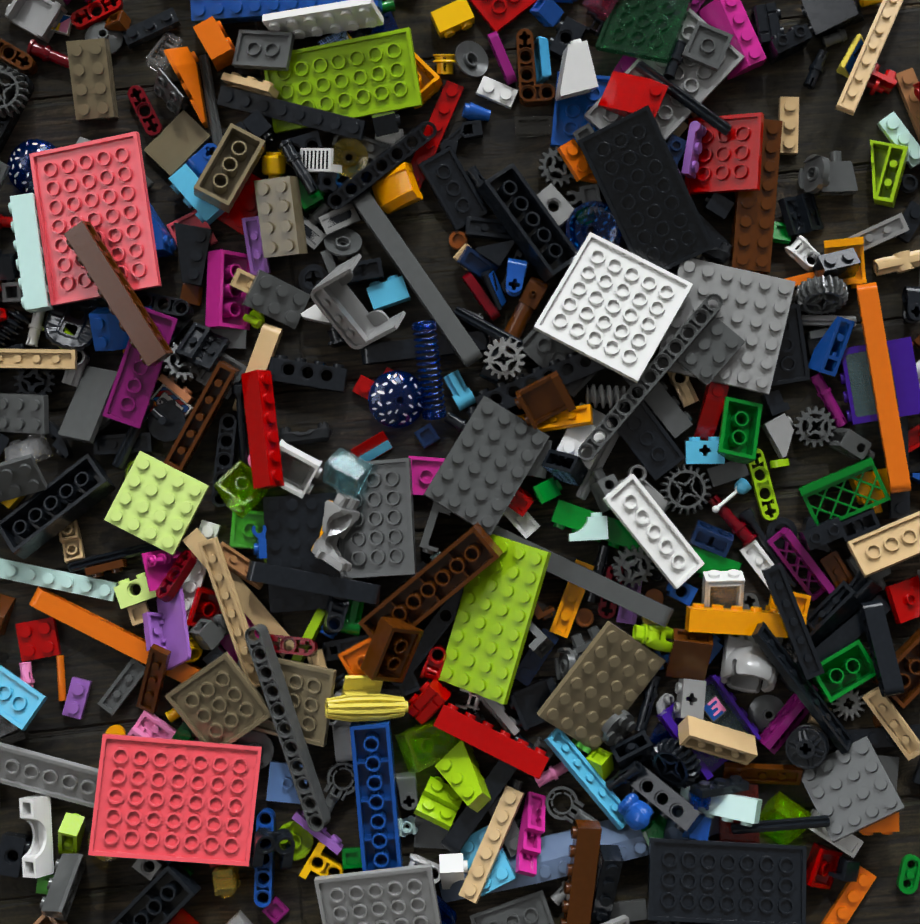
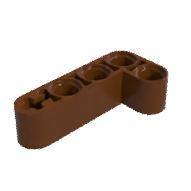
(15, 61)
(528, 67)

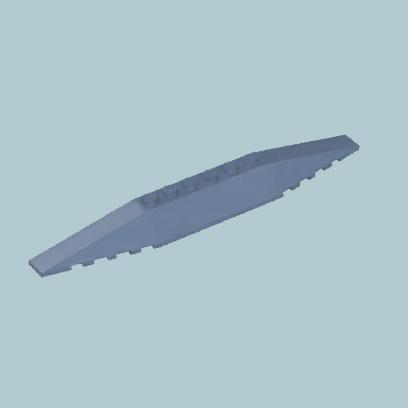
(555, 853)

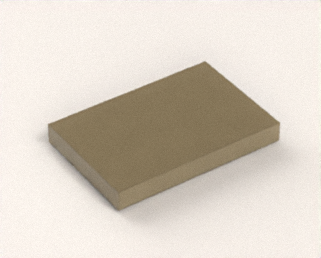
(177, 143)

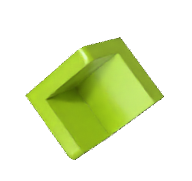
(601, 761)

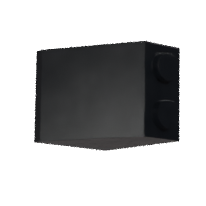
(830, 15)

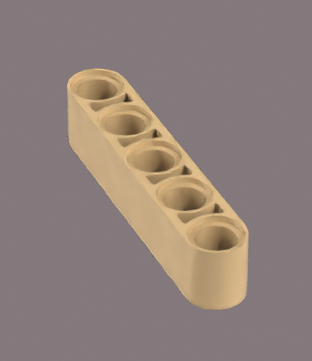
(264, 349)

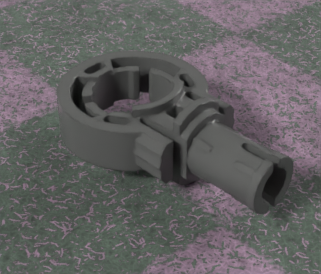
(332, 798)
(580, 815)

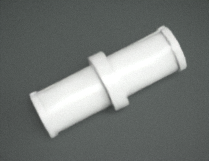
(35, 328)

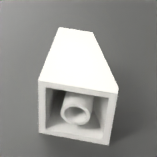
(576, 71)

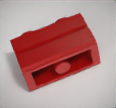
(427, 703)

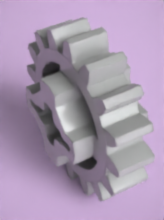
(503, 350)

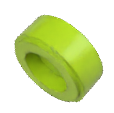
(779, 463)

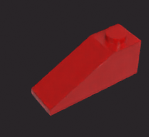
(710, 410)

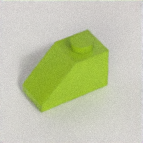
(71, 833)

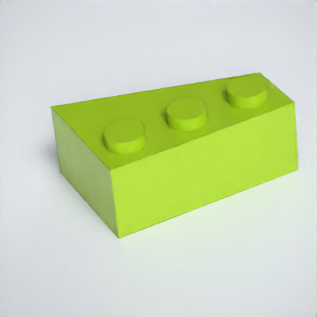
(888, 166)
(464, 776)

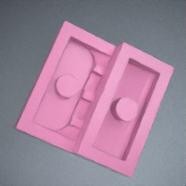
(152, 726)

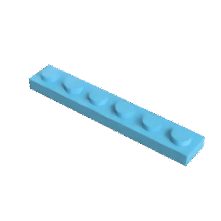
(586, 776)

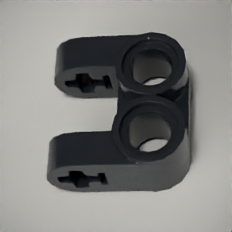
(273, 844)

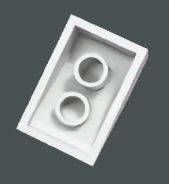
(576, 436)

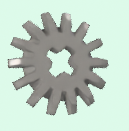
(853, 696)

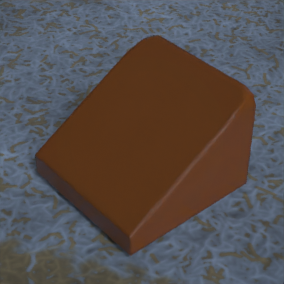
(118, 21)
(192, 294)

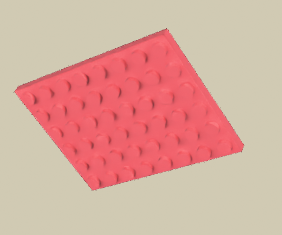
(101, 185)
(175, 800)

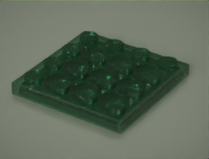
(644, 28)

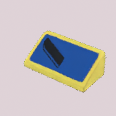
(850, 56)

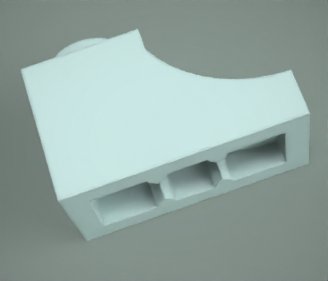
(594, 529)

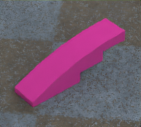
(530, 833)

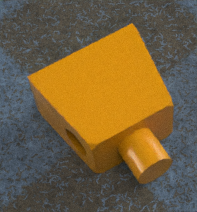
(864, 489)

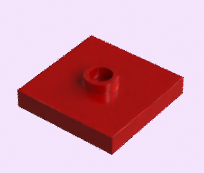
(904, 599)

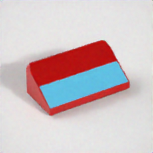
(372, 447)

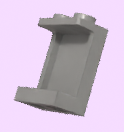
(36, 16)

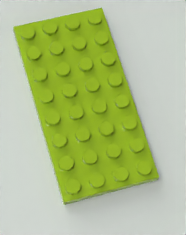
(351, 77)
(495, 621)

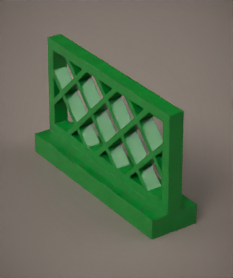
(840, 476)

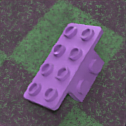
(169, 629)

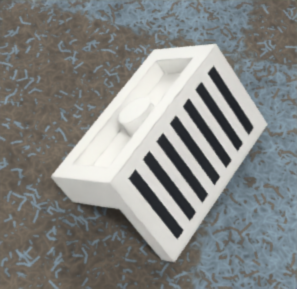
(319, 160)

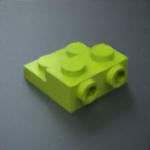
(438, 803)

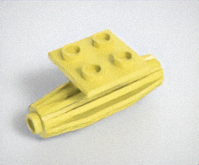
(363, 702)

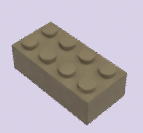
(92, 79)
(229, 168)
(280, 216)

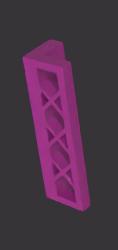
(807, 561)
(785, 719)

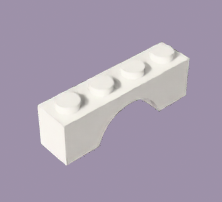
(39, 858)

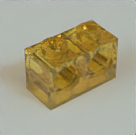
(226, 880)

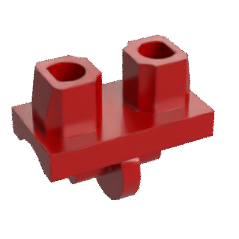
(881, 82)

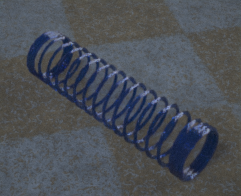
(432, 414)

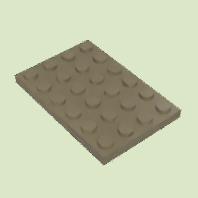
(600, 684)

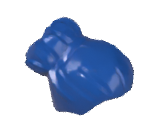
(635, 812)

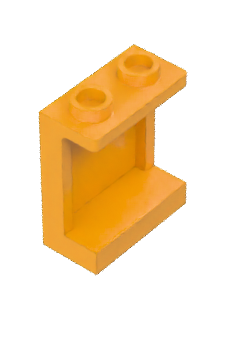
(846, 243)

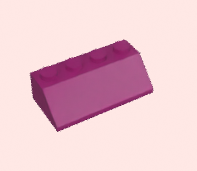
(733, 19)
(223, 301)

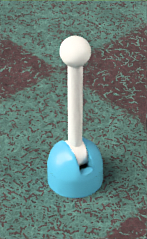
(741, 486)

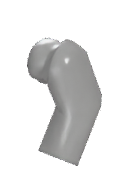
(664, 702)

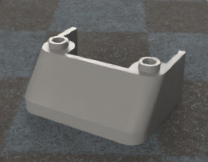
(346, 311)

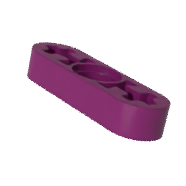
(501, 58)

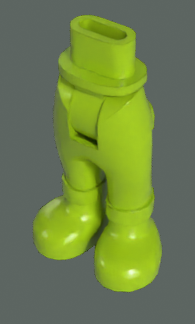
(653, 636)

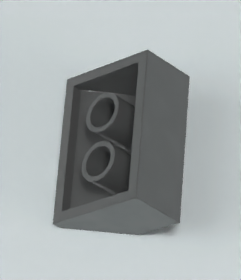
(63, 886)

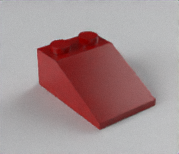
(630, 93)

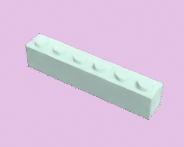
(30, 253)

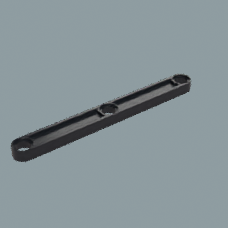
(433, 632)

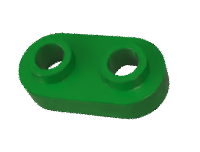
(909, 873)

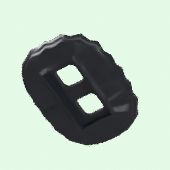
(60, 317)

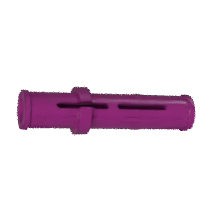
(829, 401)

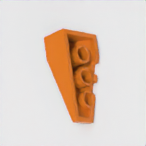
(186, 68)

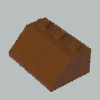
(391, 650)

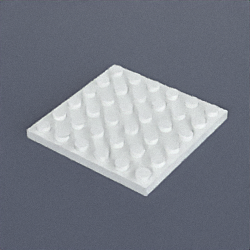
(613, 307)

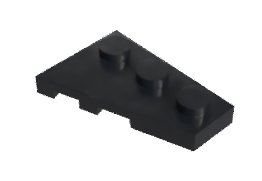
(193, 251)

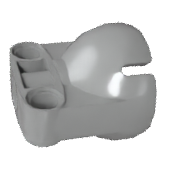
(746, 665)

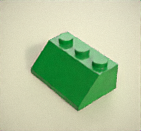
(739, 430)
(844, 672)

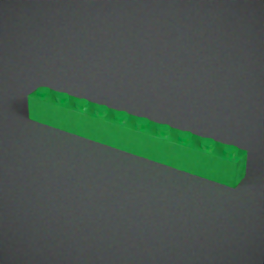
(574, 517)

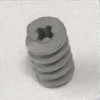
(604, 396)

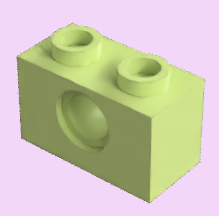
(125, 593)

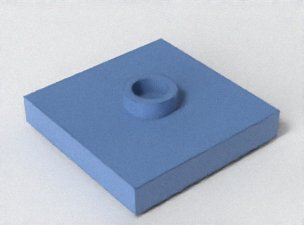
(280, 784)

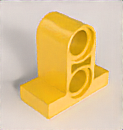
(323, 870)

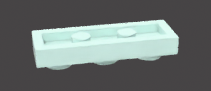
(899, 135)

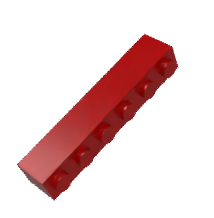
(262, 429)
(490, 741)

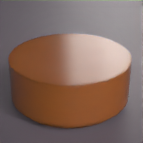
(457, 240)
(655, 594)
(584, 617)

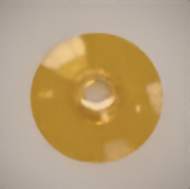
(358, 153)

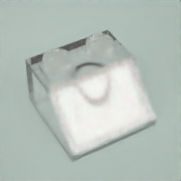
(35, 444)

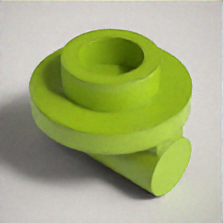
(255, 319)

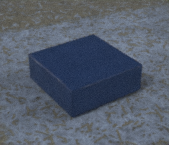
(427, 435)

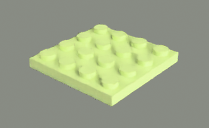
(156, 503)

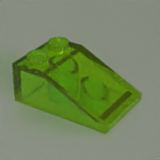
(424, 745)

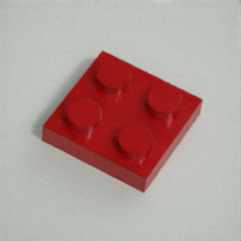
(38, 639)

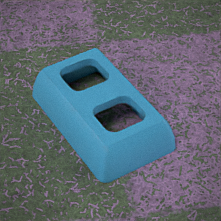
(542, 60)

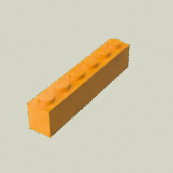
(732, 620)

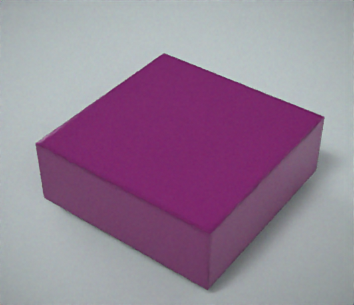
(275, 910)

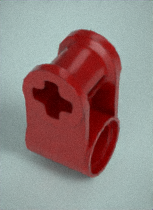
(433, 665)

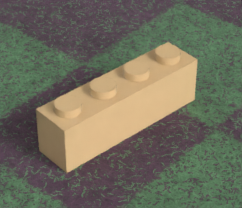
(717, 740)

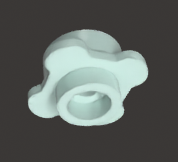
(412, 828)

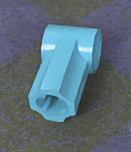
(461, 394)

